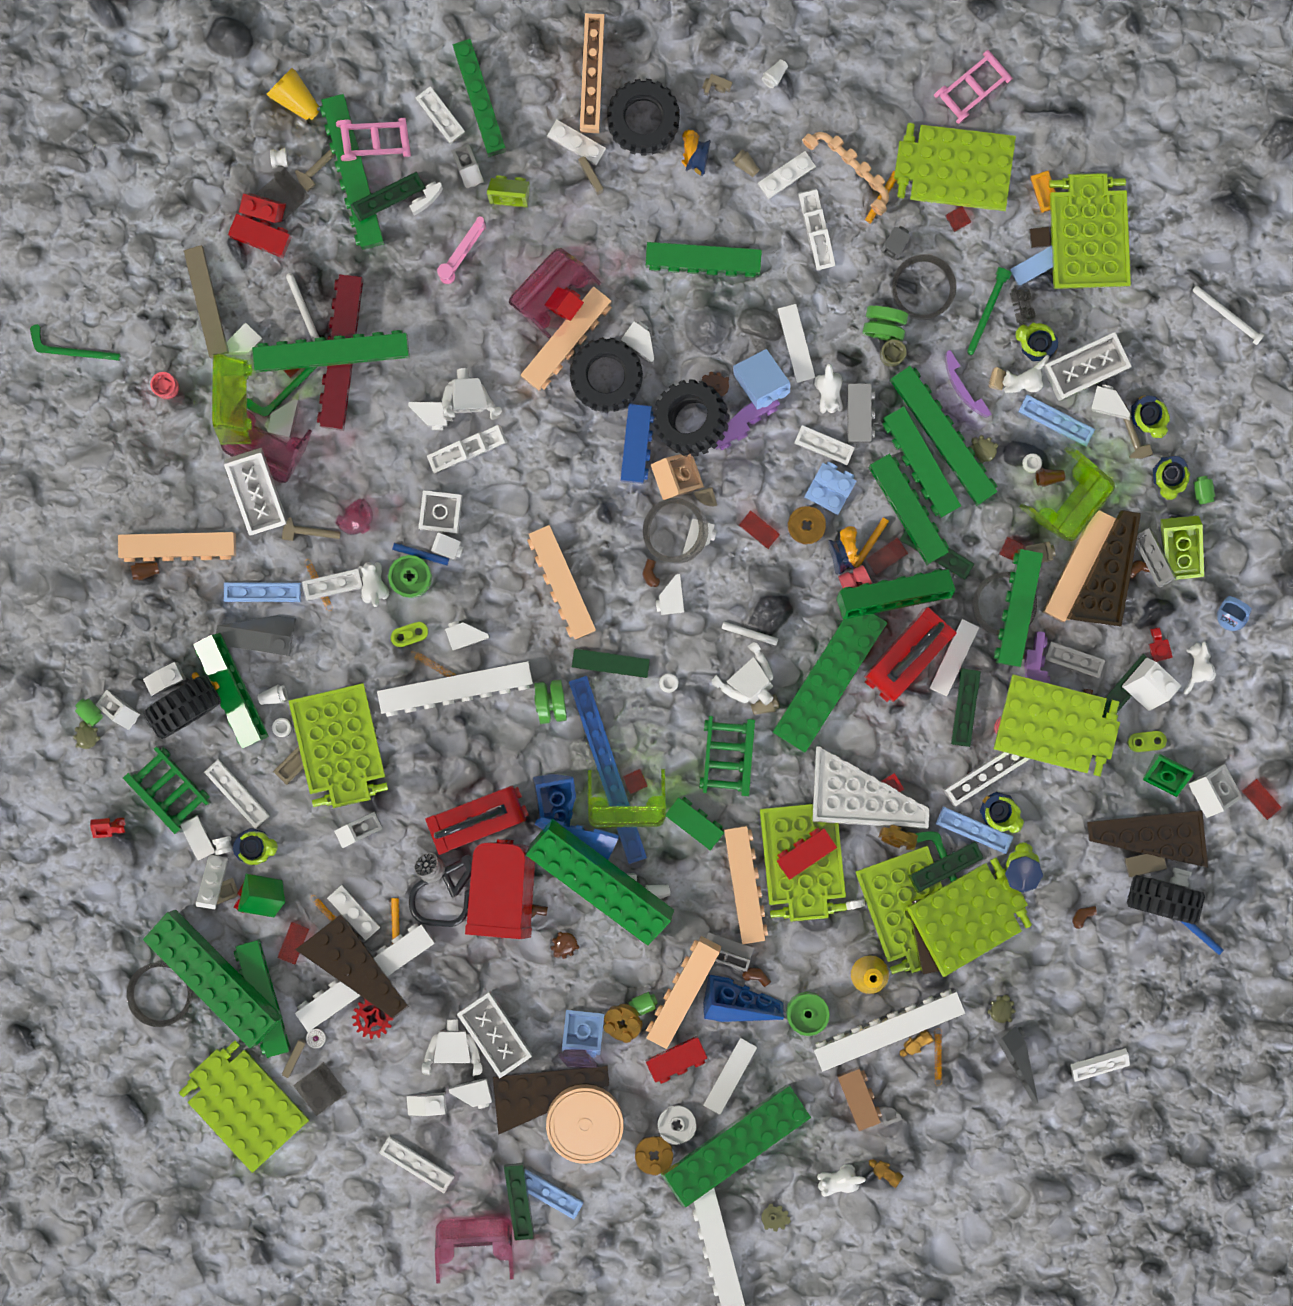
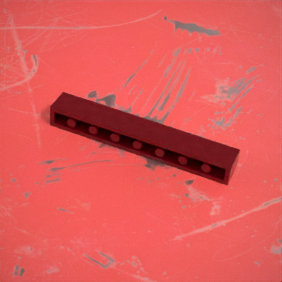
(338, 377)

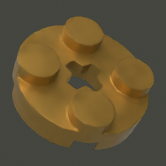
(808, 514)
(896, 838)
(618, 1031)
(653, 1144)

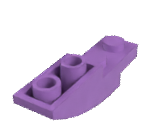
(738, 424)
(1034, 660)

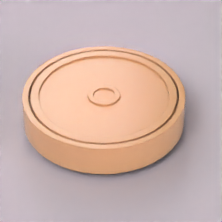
(584, 1123)

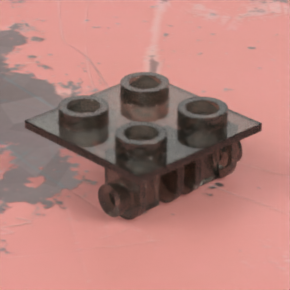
(285, 190)
(1022, 296)
(320, 1089)

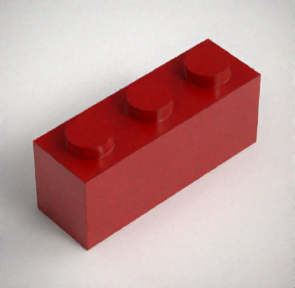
(260, 235)
(805, 852)
(676, 1060)

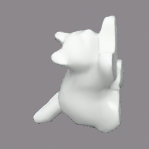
(1029, 380)
(829, 387)
(373, 586)
(1202, 668)
(842, 1180)

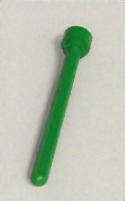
(1002, 276)

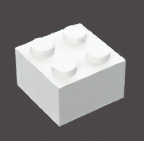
(440, 512)

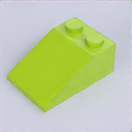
(508, 192)
(1183, 546)

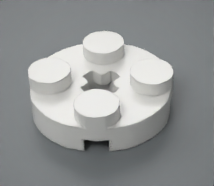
(686, 1119)

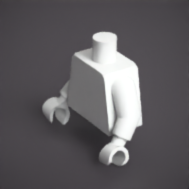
(467, 396)
(751, 681)
(452, 1047)

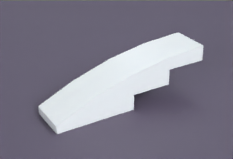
(816, 229)
(467, 449)

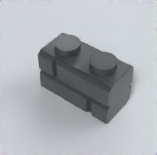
(896, 242)

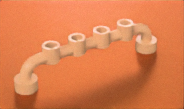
(849, 158)

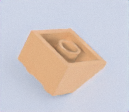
(676, 476)

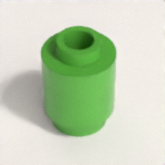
(1204, 490)
(88, 711)
(644, 1003)

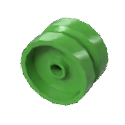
(885, 323)
(398, 576)
(548, 702)
(805, 1002)

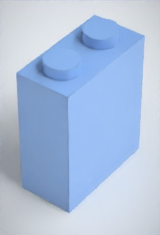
(762, 379)

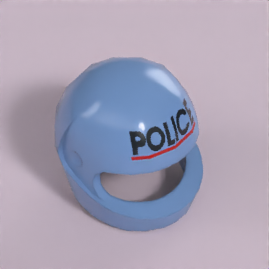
(1233, 614)

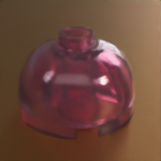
(356, 518)

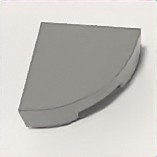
(889, 1115)

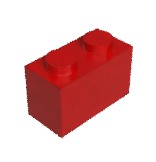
(262, 207)
(564, 303)

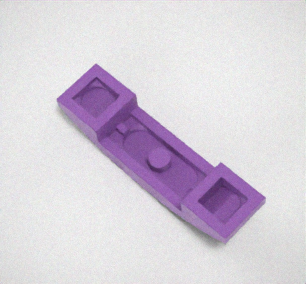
(978, 406)

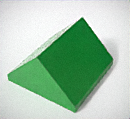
(1167, 775)
(261, 895)

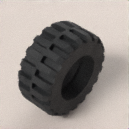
(636, 92)
(632, 375)
(678, 398)
(182, 706)
(1165, 899)

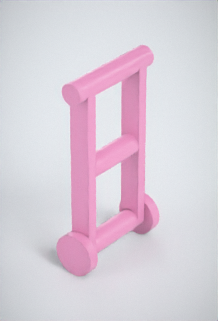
(963, 114)
(350, 155)
(447, 270)

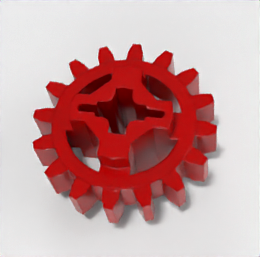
(384, 1022)

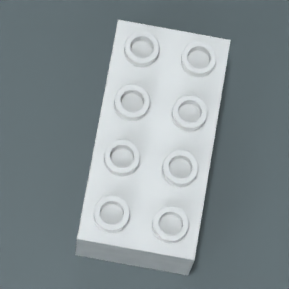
(1086, 366)
(255, 491)
(494, 1034)

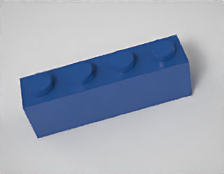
(636, 444)

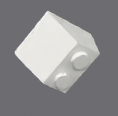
(1151, 685)
(1215, 791)

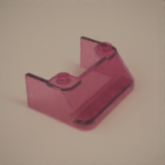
(556, 270)
(280, 456)
(474, 1232)

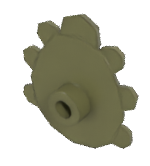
(984, 448)
(86, 736)
(1002, 1009)
(774, 1218)

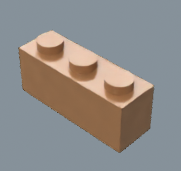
(859, 1098)

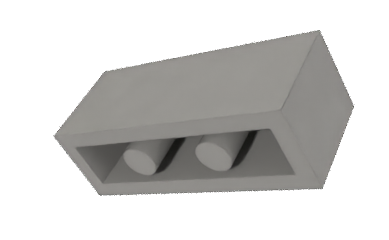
(860, 413)

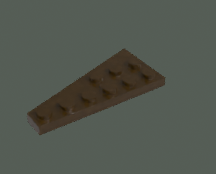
(1107, 584)
(1163, 835)
(347, 959)
(531, 1094)

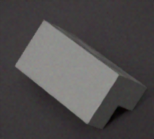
(732, 952)

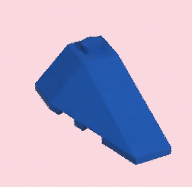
(555, 797)
(599, 840)
(730, 1002)

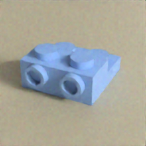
(830, 488)
(583, 1031)

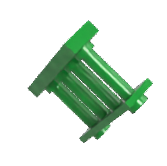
(745, 747)
(148, 794)

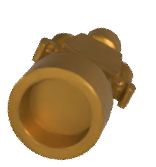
(913, 1045)
(882, 1170)

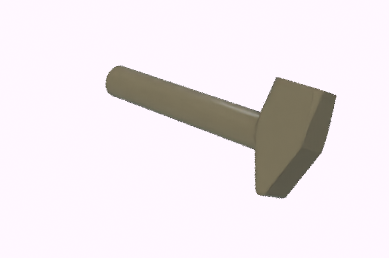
(305, 178)
(1140, 451)
(290, 530)

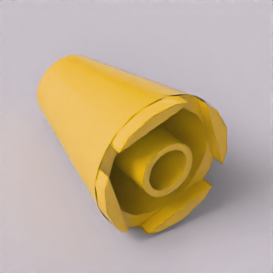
(294, 95)
(864, 968)

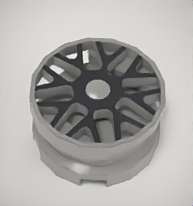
(430, 869)

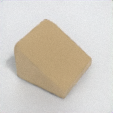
(997, 378)

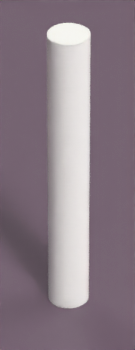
(749, 633)

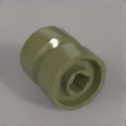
(892, 353)

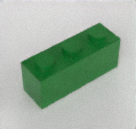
(695, 822)

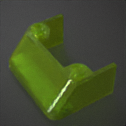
(230, 399)
(1082, 503)
(627, 816)

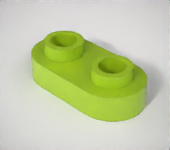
(409, 634)
(1147, 741)

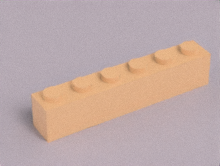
(592, 73)
(565, 339)
(177, 545)
(1078, 566)
(562, 583)
(744, 884)
(683, 992)

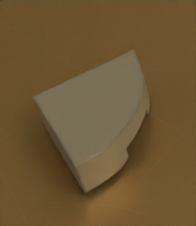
(706, 497)

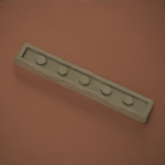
(206, 301)

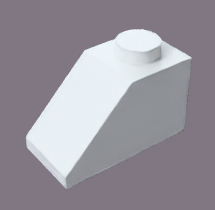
(639, 340)
(243, 341)
(1109, 403)
(430, 413)
(693, 535)
(447, 546)
(671, 598)
(463, 635)
(164, 678)
(117, 710)
(358, 829)
(473, 1093)
(426, 1104)

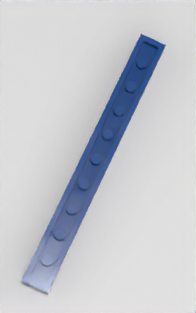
(605, 763)

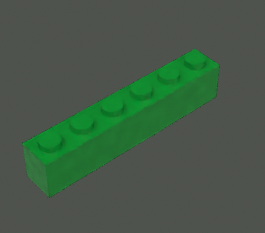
(479, 98)
(704, 259)
(922, 463)
(908, 509)
(895, 593)
(1019, 607)
(233, 693)
(256, 973)

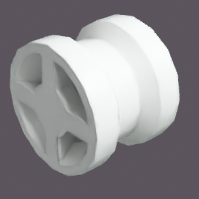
(279, 158)
(223, 845)
(1180, 877)

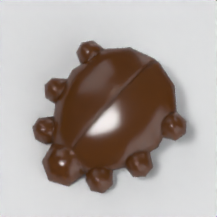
(718, 382)
(564, 945)

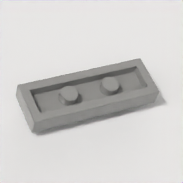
(1154, 558)
(1074, 659)

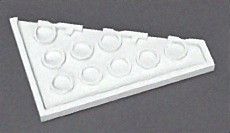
(854, 797)

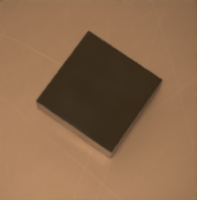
(1039, 237)

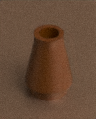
(1047, 477)
(144, 570)

